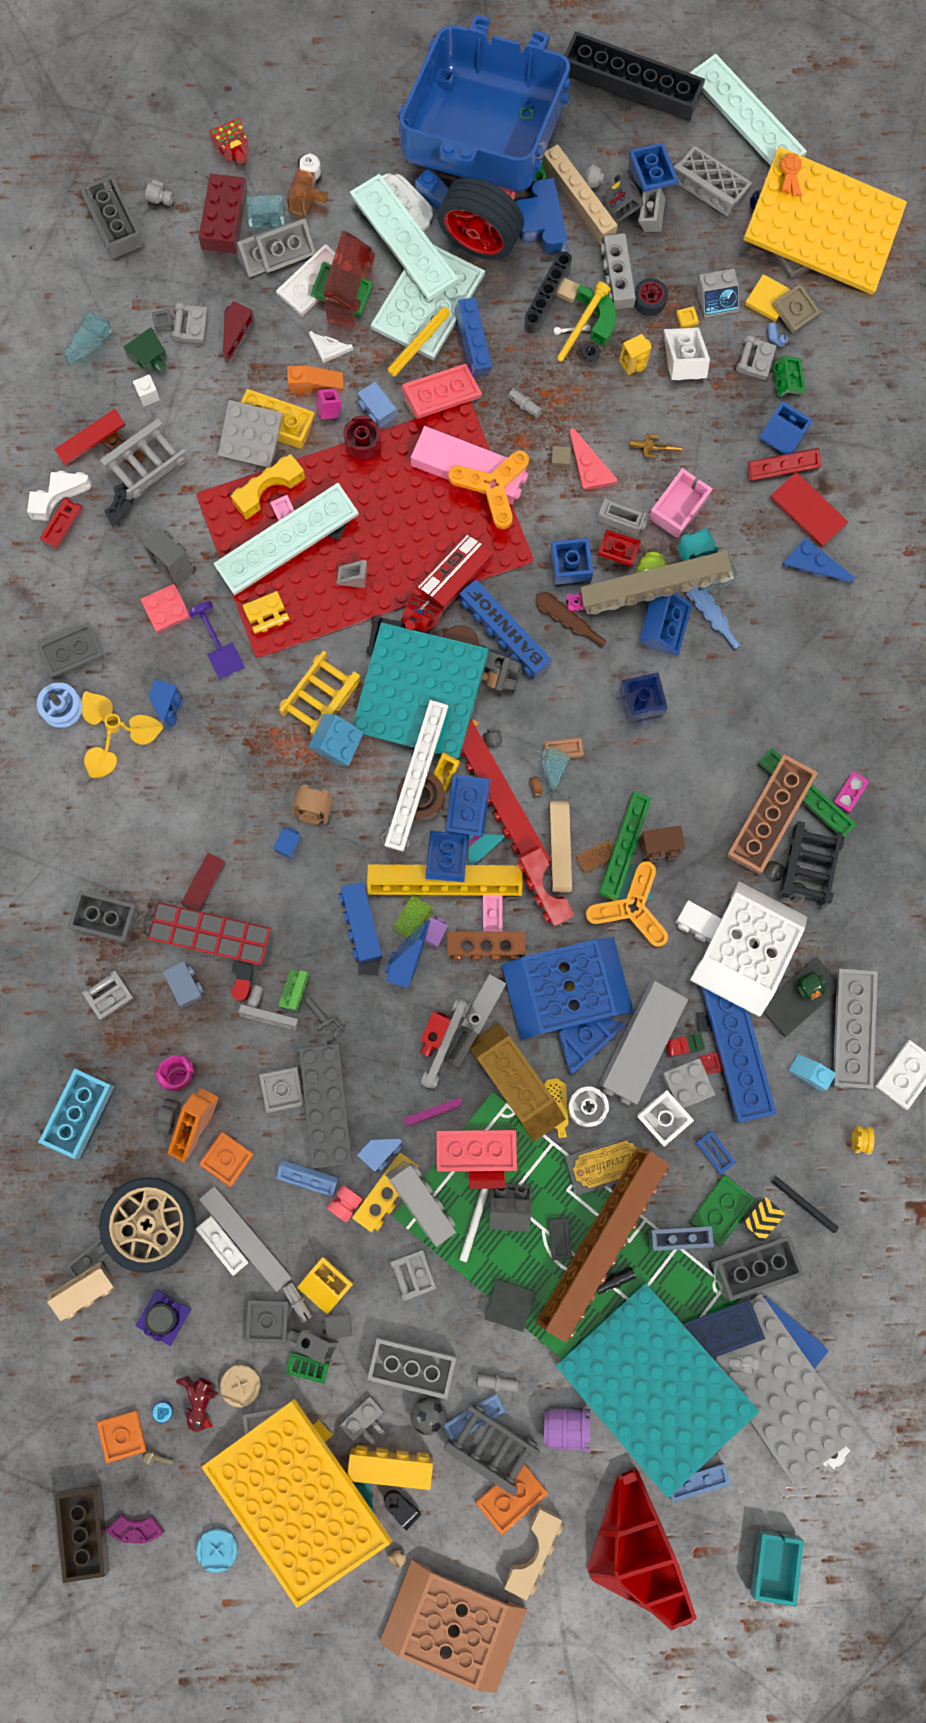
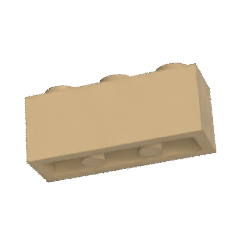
(81, 1291)

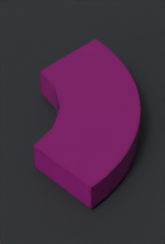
(134, 1531)

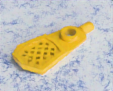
(562, 1104)

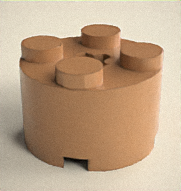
(311, 805)

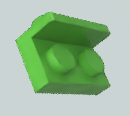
(294, 990)

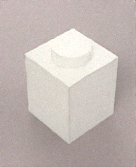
(146, 390)

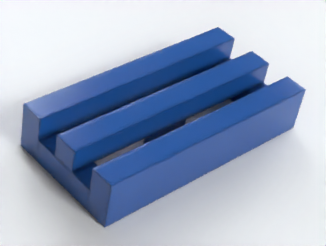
(711, 1147)

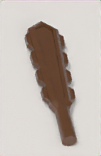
(558, 610)

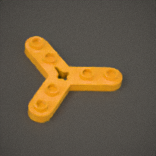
(496, 497)
(642, 918)

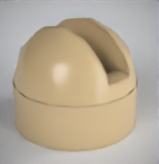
(397, 1559)

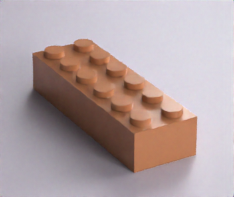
(772, 814)

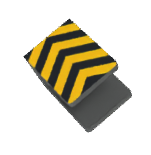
(762, 1218)

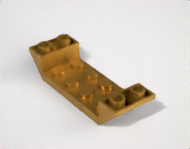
(517, 1082)

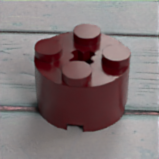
(361, 447)

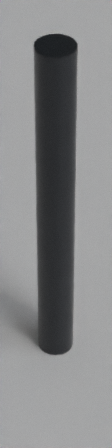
(804, 1204)

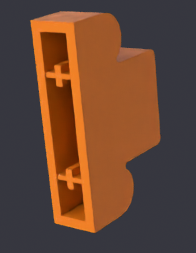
(191, 1123)

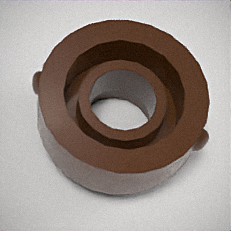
(436, 801)

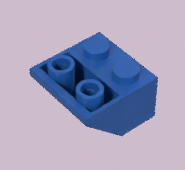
(786, 428)
(166, 701)

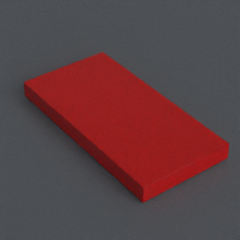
(809, 509)

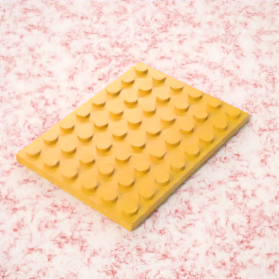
(831, 228)
(296, 1503)

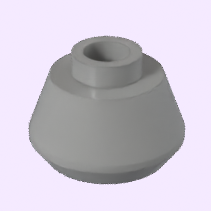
(593, 176)

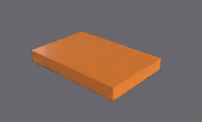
(506, 1510)

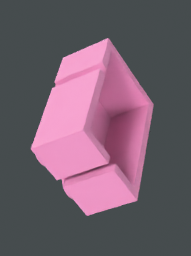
(680, 503)

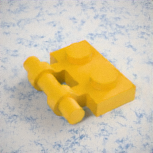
(263, 608)

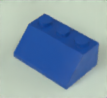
(666, 623)

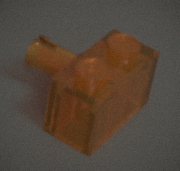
(304, 191)

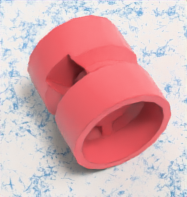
(344, 1203)

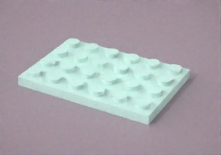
(409, 311)

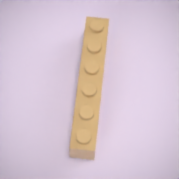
(578, 194)

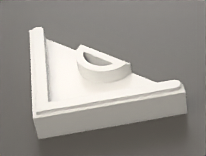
(328, 347)

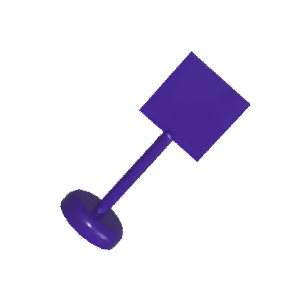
(224, 659)

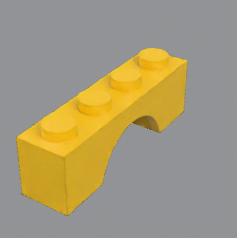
(285, 472)

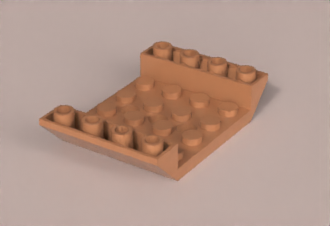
(427, 1610)

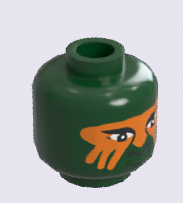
(811, 985)

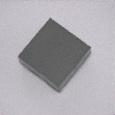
(162, 320)

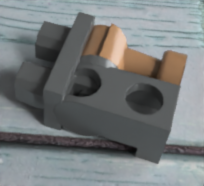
(499, 669)

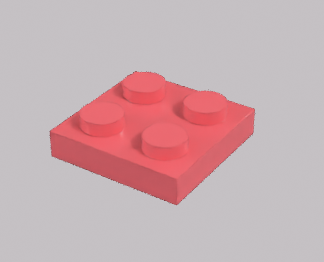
(165, 608)

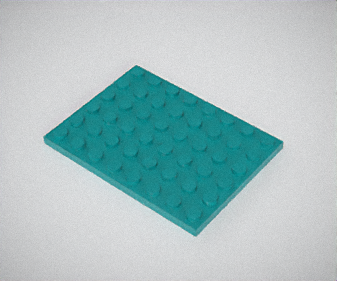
(657, 1390)

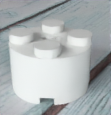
(593, 1097)

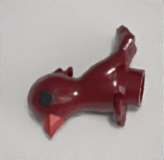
(199, 1397)

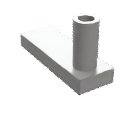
(484, 1004)
(251, 1012)

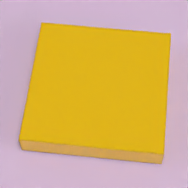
(764, 295)

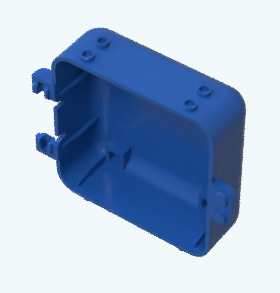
(470, 101)

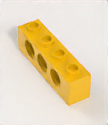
(363, 1214)

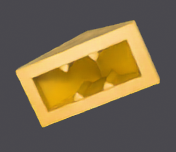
(445, 769)

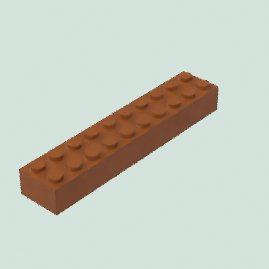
(602, 1244)

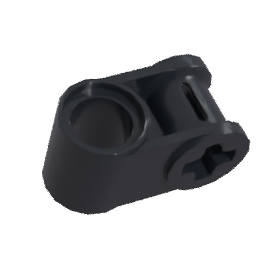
(404, 1512)

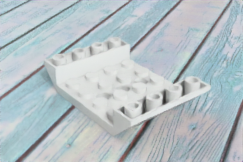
(736, 969)

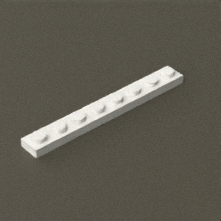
(416, 776)

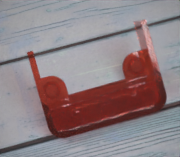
(345, 279)

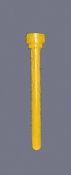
(601, 290)

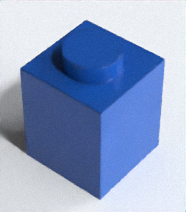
(287, 842)

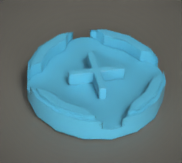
(217, 1550)

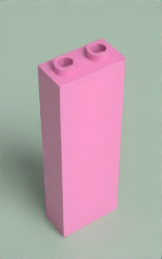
(440, 452)

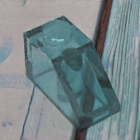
(553, 765)

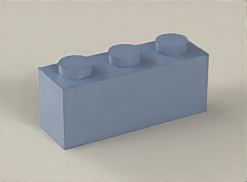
(680, 1238)

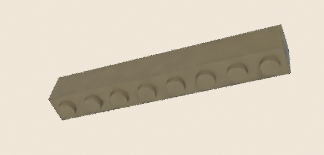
(657, 582)

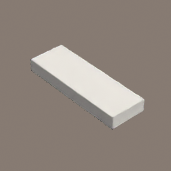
(222, 1245)

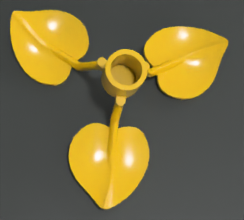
(99, 708)

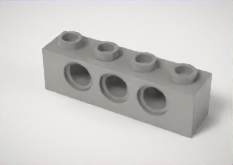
(617, 245)

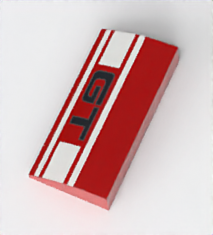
(455, 571)

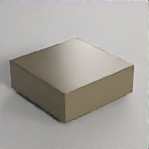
(561, 456)

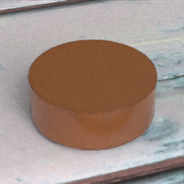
(535, 785)

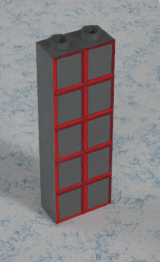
(209, 934)

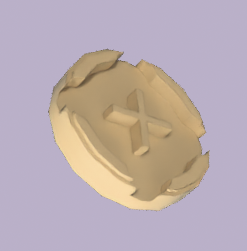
(240, 1385)

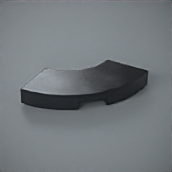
(120, 506)

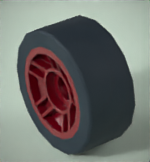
(650, 288)

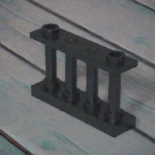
(793, 869)

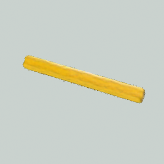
(418, 341)

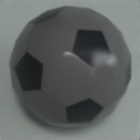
(428, 1416)

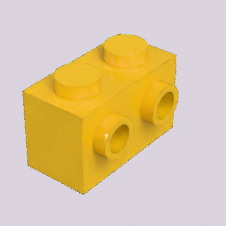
(635, 354)

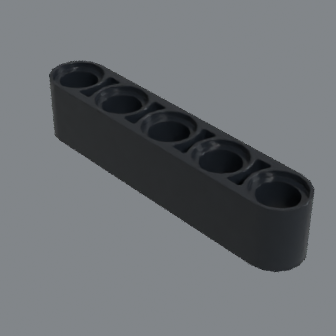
(544, 299)

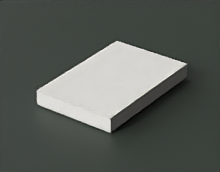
(905, 1075)

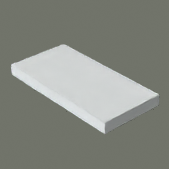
(299, 286)

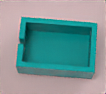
(777, 1567)

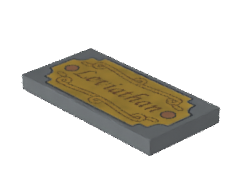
(601, 1164)

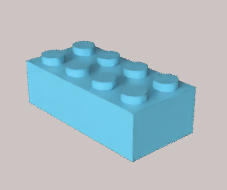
(76, 1114)

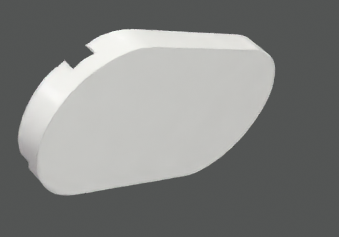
(411, 199)

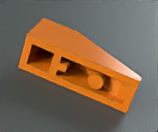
(311, 379)

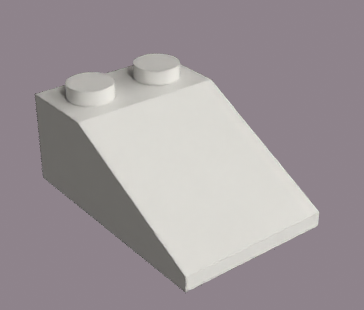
(686, 353)

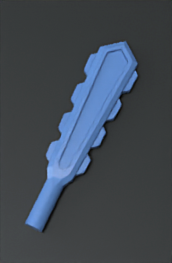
(705, 603)

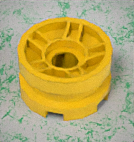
(863, 1139)

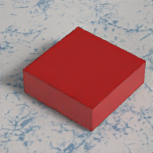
(711, 1063)

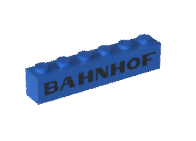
(504, 629)

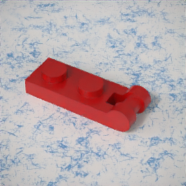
(61, 523)

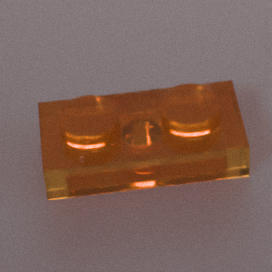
(595, 856)

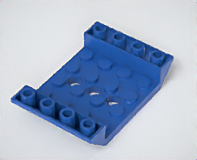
(539, 994)

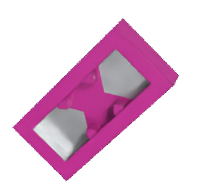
(851, 792)

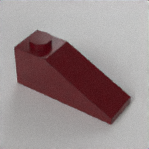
(236, 323)

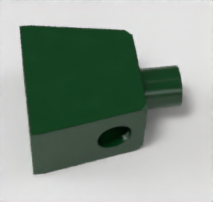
(147, 352)

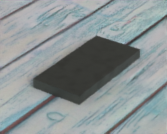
(787, 1006)

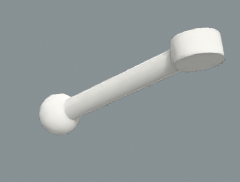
(557, 330)

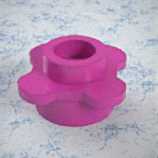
(572, 606)

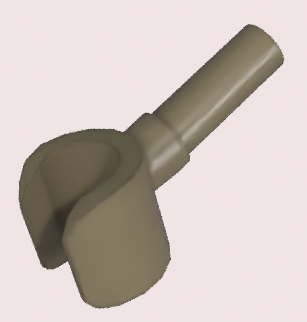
(150, 1456)

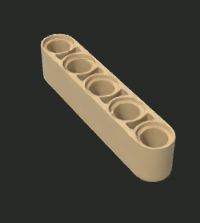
(560, 846)

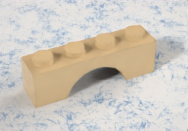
(523, 1576)

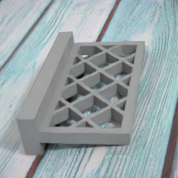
(703, 188)

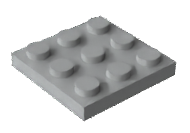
(250, 434)

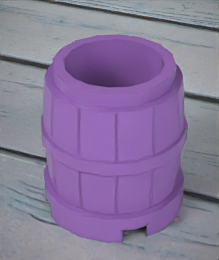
(567, 1429)

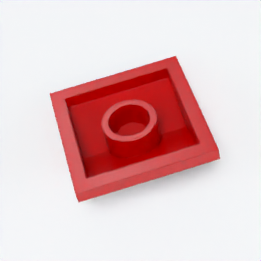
(619, 547)

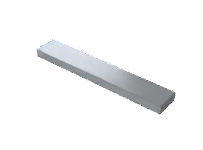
(245, 1238)

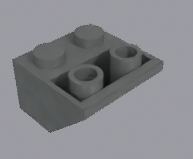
(510, 1208)

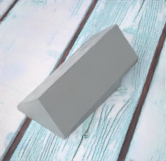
(275, 248)

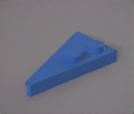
(811, 559)

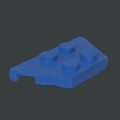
(586, 1039)

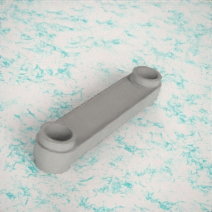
(430, 1078)

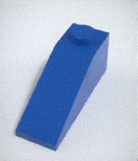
(431, 188)

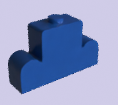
(544, 217)

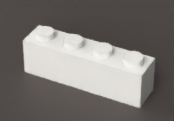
(701, 923)

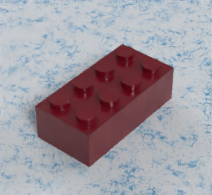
(223, 213)

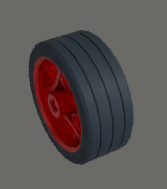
(480, 218)

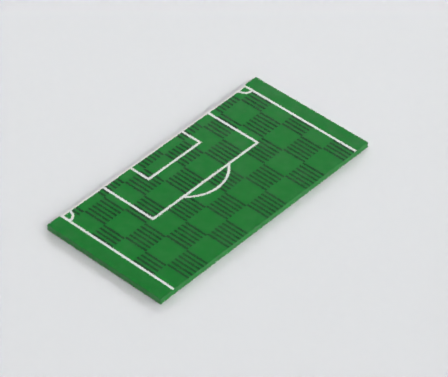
(525, 1257)

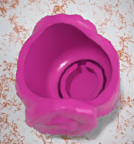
(175, 1072)

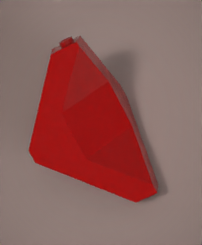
(636, 1556)

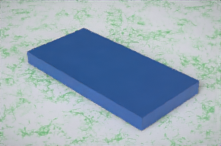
(810, 1347)

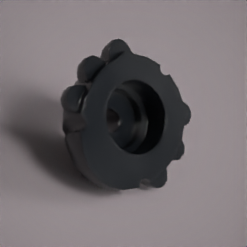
(592, 350)

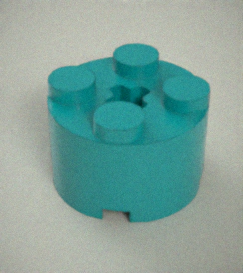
(697, 545)

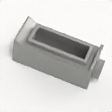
(621, 523)

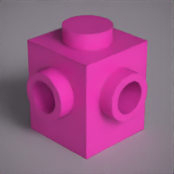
(328, 404)

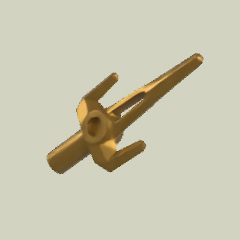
(648, 445)

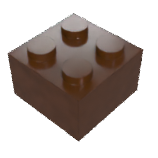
(661, 843)

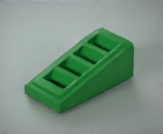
(325, 1366)

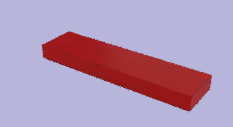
(90, 437)
(784, 464)

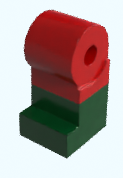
(685, 1045)

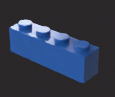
(473, 337)
(361, 922)

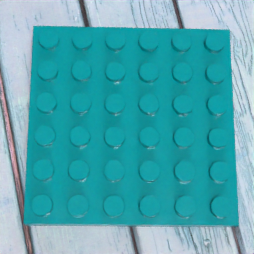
(409, 672)

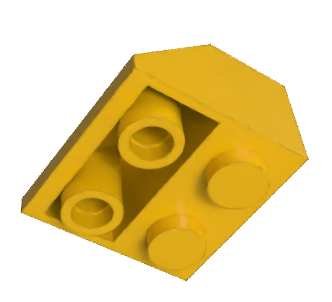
(325, 1285)

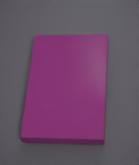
(432, 1112)

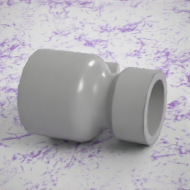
(155, 194)

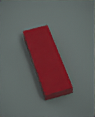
(203, 882)

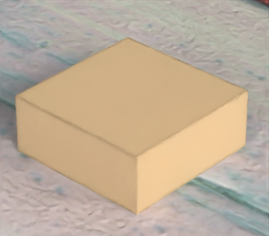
(568, 290)

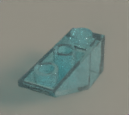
(91, 335)

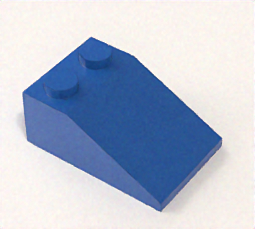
(652, 167)
(405, 961)

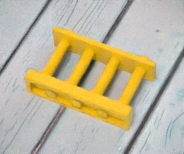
(339, 696)

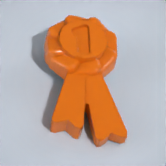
(790, 165)

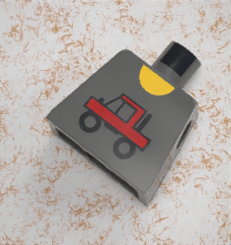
(622, 198)
(320, 1347)

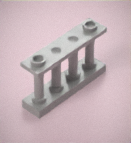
(140, 441)

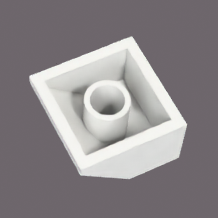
(665, 1117)

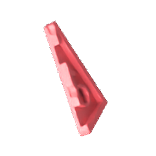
(591, 469)

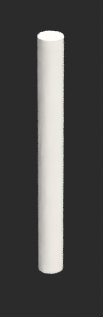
(474, 1225)

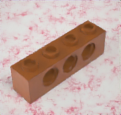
(515, 939)

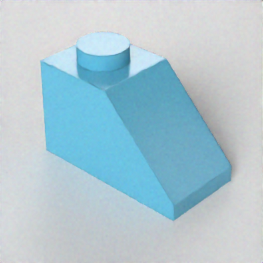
(812, 1072)

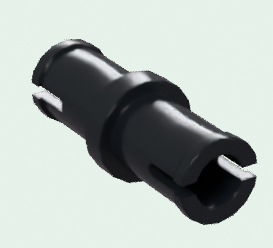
(616, 1280)

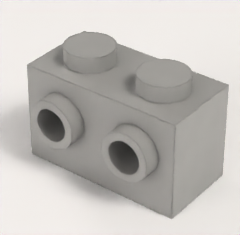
(652, 211)

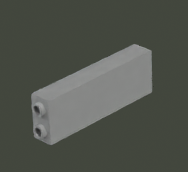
(642, 1043)

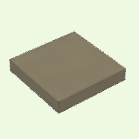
(796, 308)

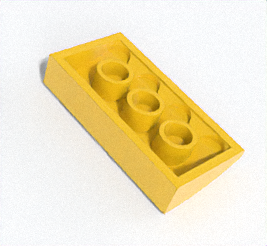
(295, 421)

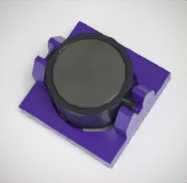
(162, 1317)

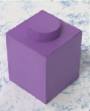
(436, 932)

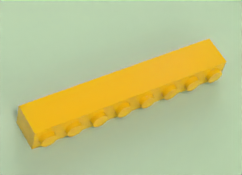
(411, 880)

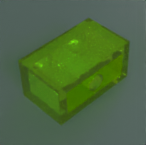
(412, 917)

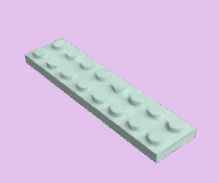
(745, 110)
(404, 237)
(286, 539)

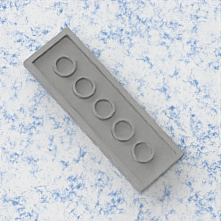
(855, 1028)

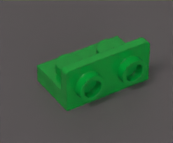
(789, 376)

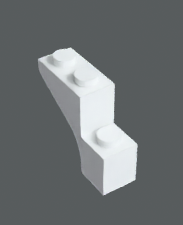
(61, 486)

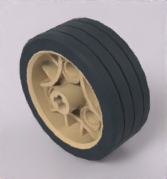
(112, 1231)

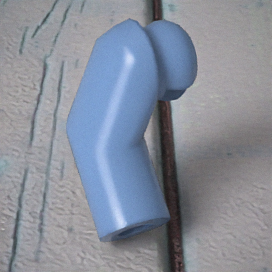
(774, 337)

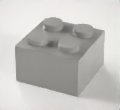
(688, 1083)

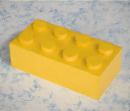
(390, 1468)

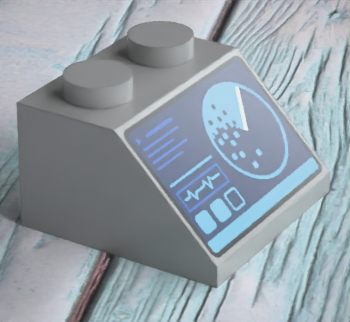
(718, 293)

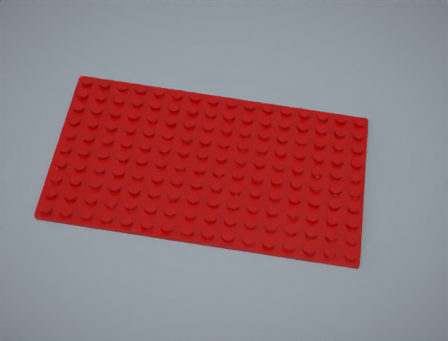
(401, 531)

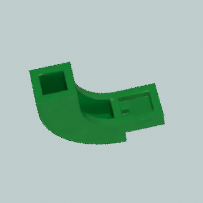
(606, 314)

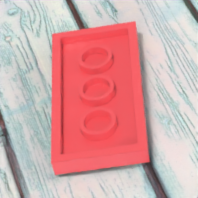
(441, 391)
(476, 1150)

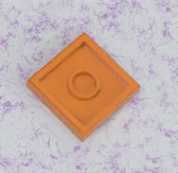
(226, 1159)
(121, 1436)

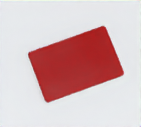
(486, 1179)

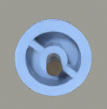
(59, 705)

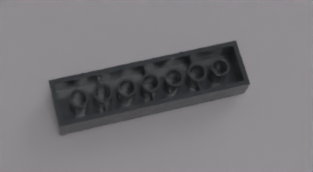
(634, 76)

